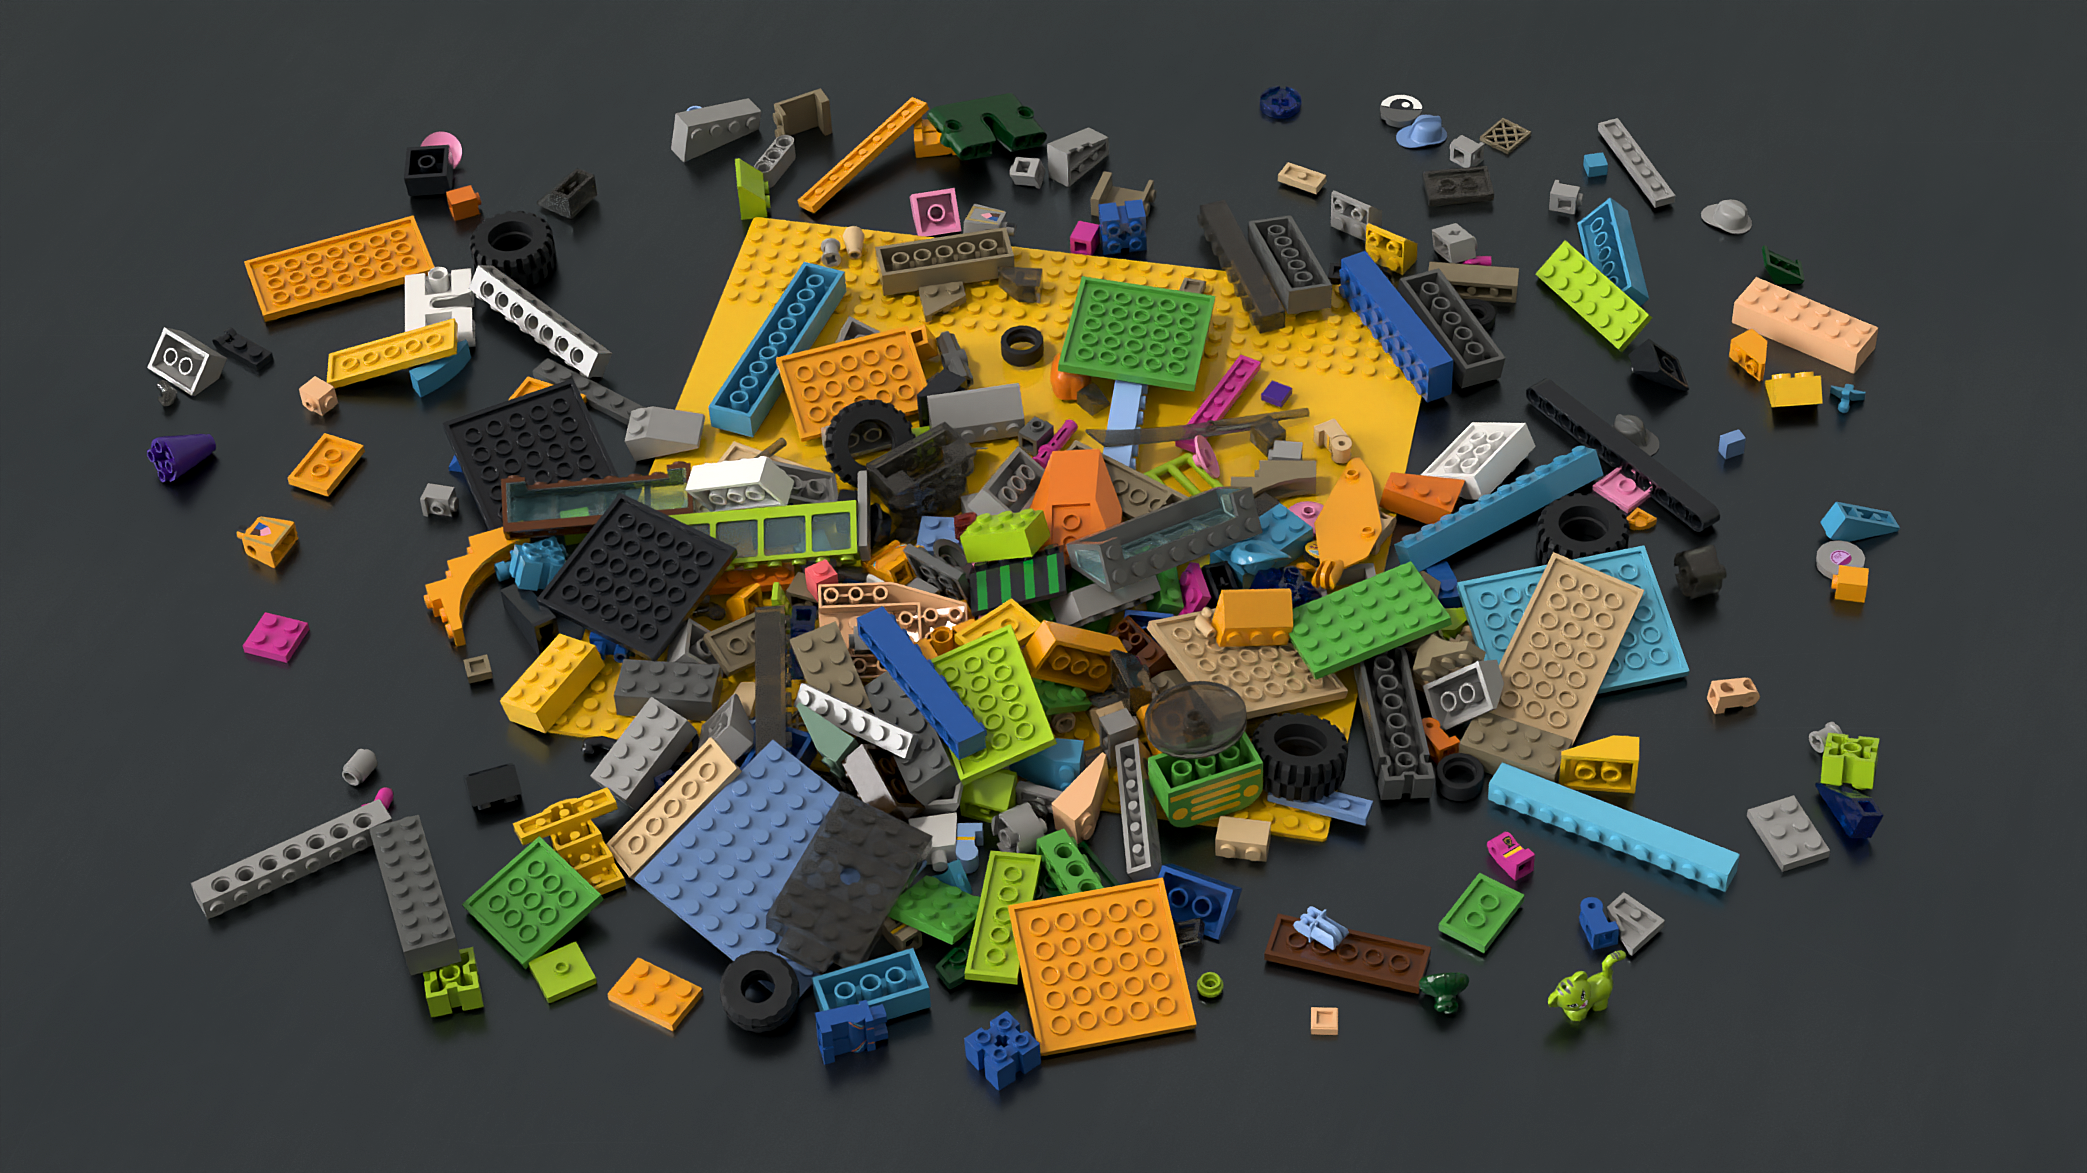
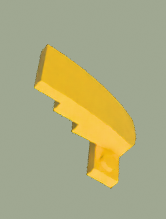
(577, 837)

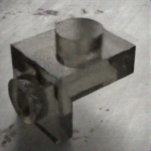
(1189, 932)

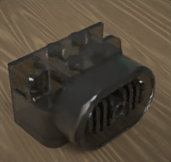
(923, 476)

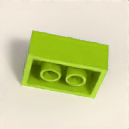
(1005, 536)

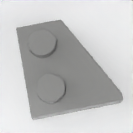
(1634, 921)

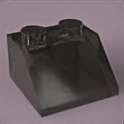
(1131, 681)

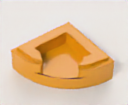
(1641, 520)

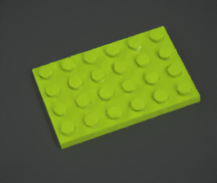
(1002, 696)

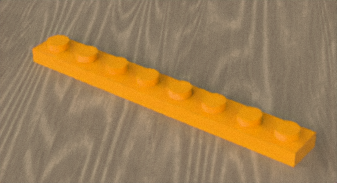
(863, 155)

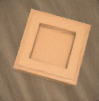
(1324, 1021)

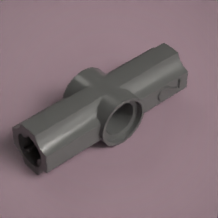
(954, 357)

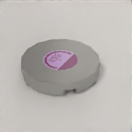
(1838, 553)

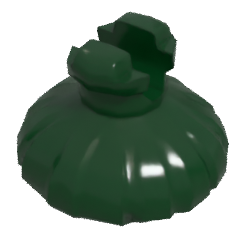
(1444, 989)

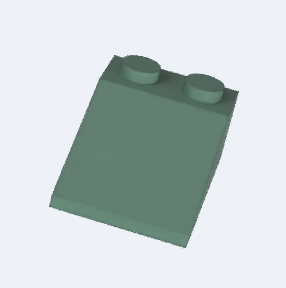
(829, 741)

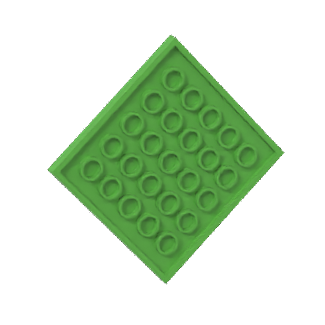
(1137, 333)

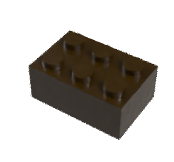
(881, 782)

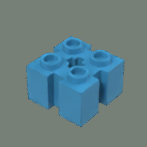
(535, 567)

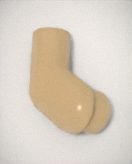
(1203, 623)

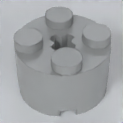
(1018, 829)

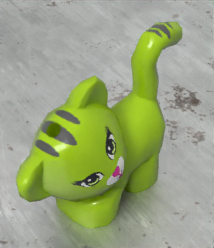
(1579, 994)

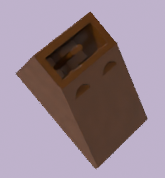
(1142, 645)

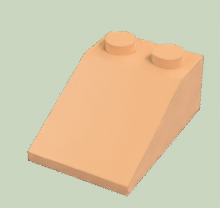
(1082, 800)

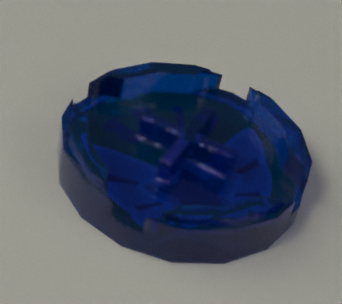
(1280, 102)

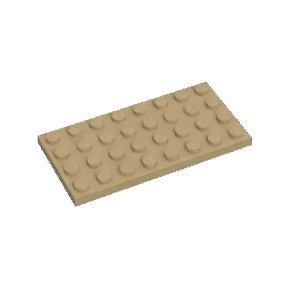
(1564, 646)

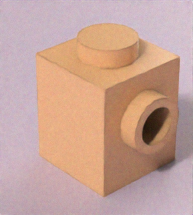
(318, 396)

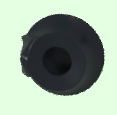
(880, 526)

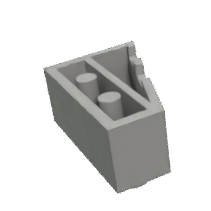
(1076, 155)

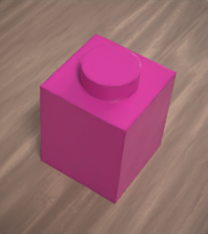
(1085, 238)

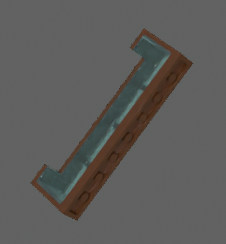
(578, 505)

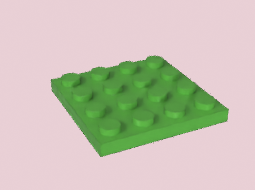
(532, 902)

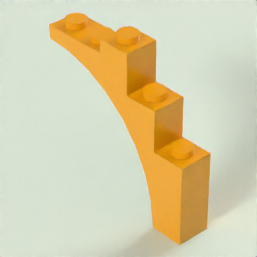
(465, 574)

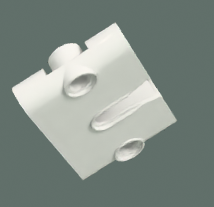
(440, 298)

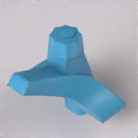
(1846, 395)
(955, 876)

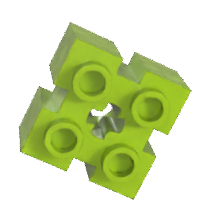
(1850, 761)
(454, 985)

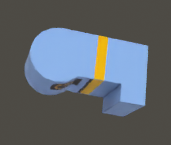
(967, 838)

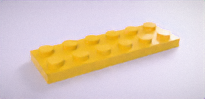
(392, 353)

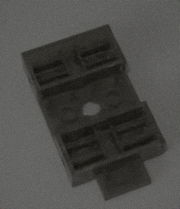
(838, 921)

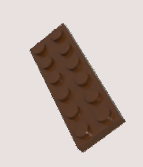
(1357, 957)

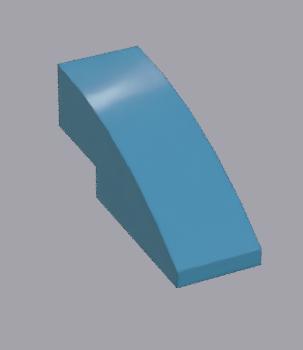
(438, 372)

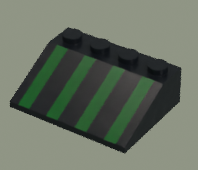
(1022, 579)

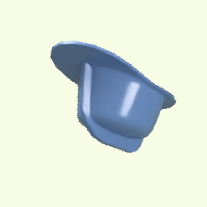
(1423, 132)

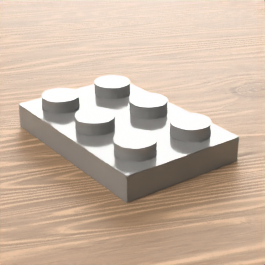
(1788, 833)

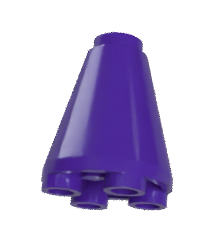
(179, 454)

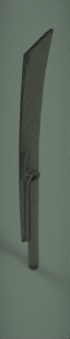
(1127, 437)

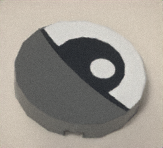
(1400, 110)

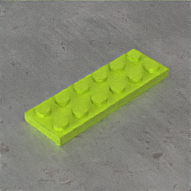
(1593, 296)
(1008, 881)

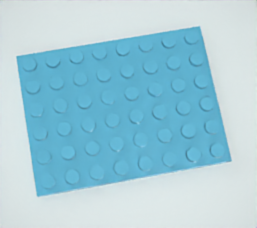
(1647, 651)

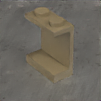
(803, 114)
(1107, 193)

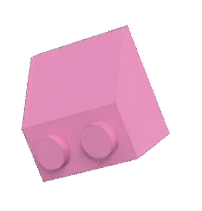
(935, 212)

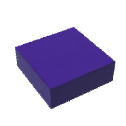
(1276, 393)

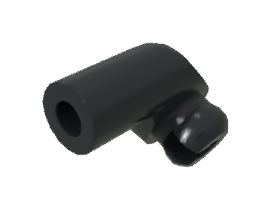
(603, 742)

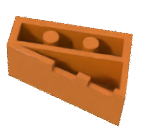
(1421, 496)

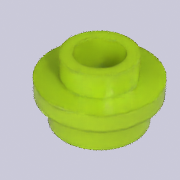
(1210, 979)

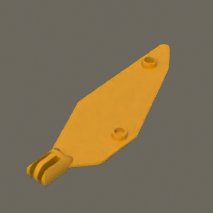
(1346, 524)

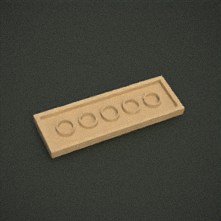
(673, 807)

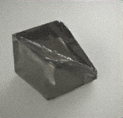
(1092, 399)

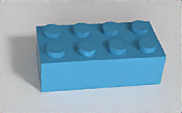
(1280, 529)
(888, 980)

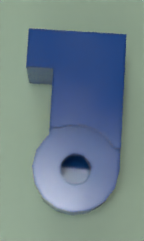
(1595, 924)

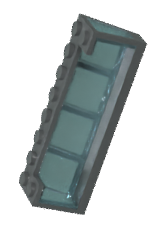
(1166, 537)

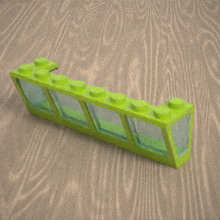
(784, 533)

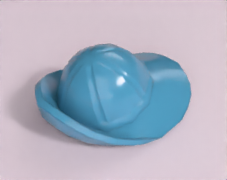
(1256, 555)

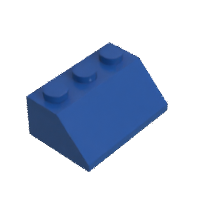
(1200, 896)

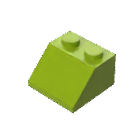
(751, 191)

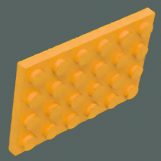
(849, 371)

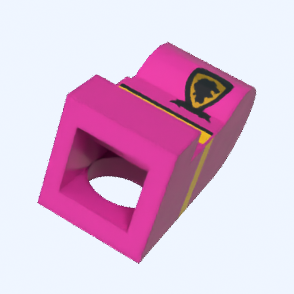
(1511, 855)

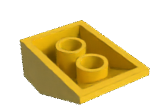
(1601, 765)

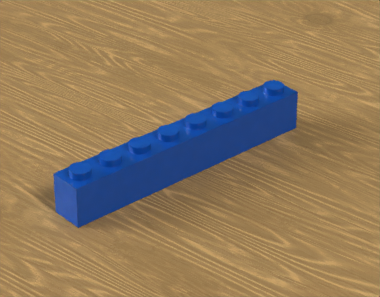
(922, 682)

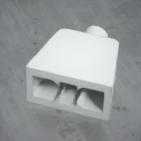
(944, 831)

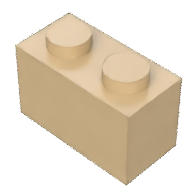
(1243, 838)

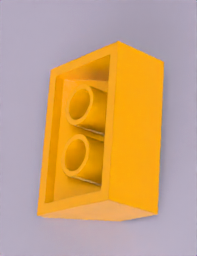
(1253, 617)

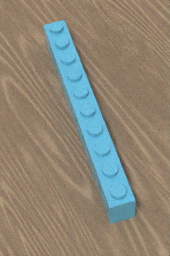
(1614, 827)

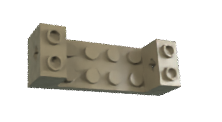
(1134, 490)

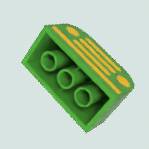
(1208, 786)

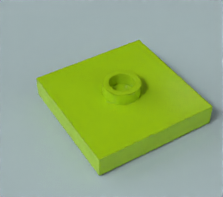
(562, 972)

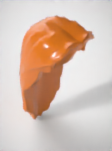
(1066, 384)

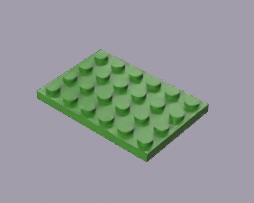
(1366, 620)

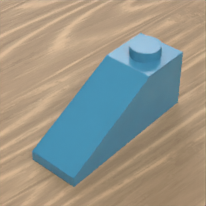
(1856, 522)

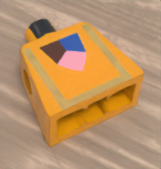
(268, 539)

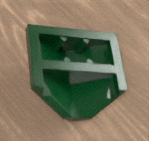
(1782, 269)

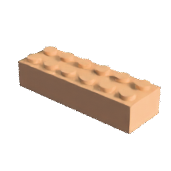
(1805, 325)

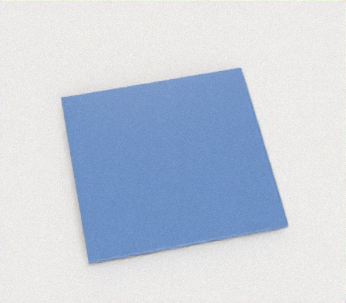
(741, 852)

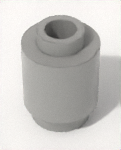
(359, 766)

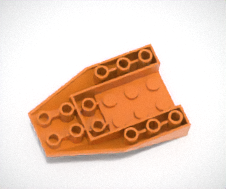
(1076, 496)

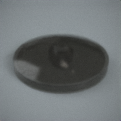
(1195, 719)

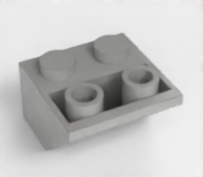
(1352, 215)

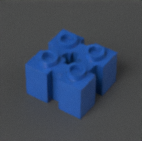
(1122, 227)
(1002, 1050)

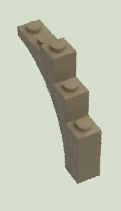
(1281, 478)
(1436, 654)

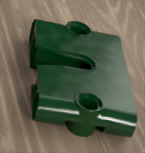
(974, 124)

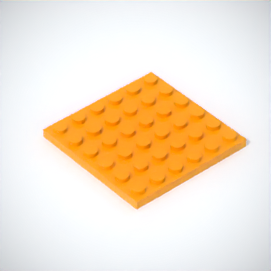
(1101, 967)

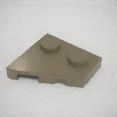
(941, 298)

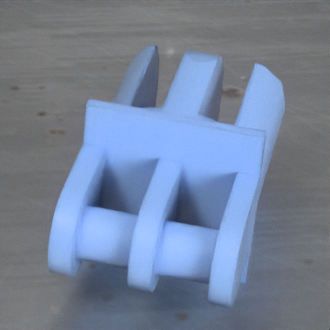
(1321, 928)

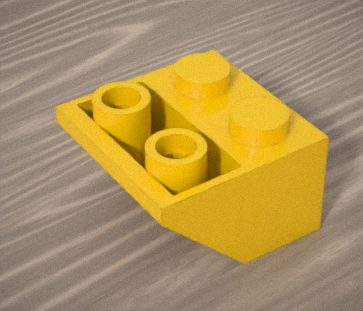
(1390, 249)
(1800, 390)

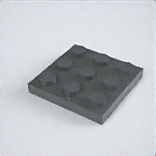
(937, 572)

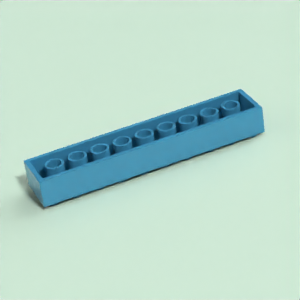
(788, 329)

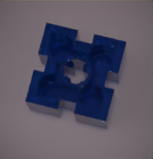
(1286, 578)

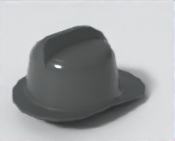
(1634, 430)
(952, 554)

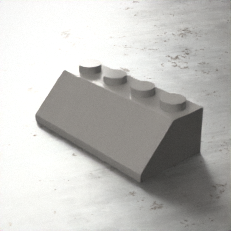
(980, 412)

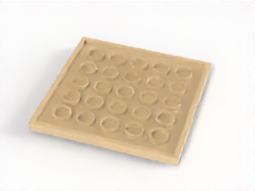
(1264, 676)

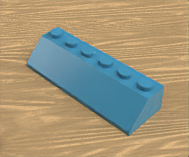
(1612, 248)

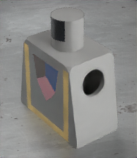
(987, 218)

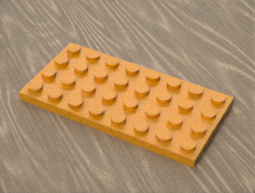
(338, 268)

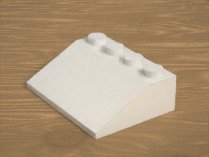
(1483, 456)

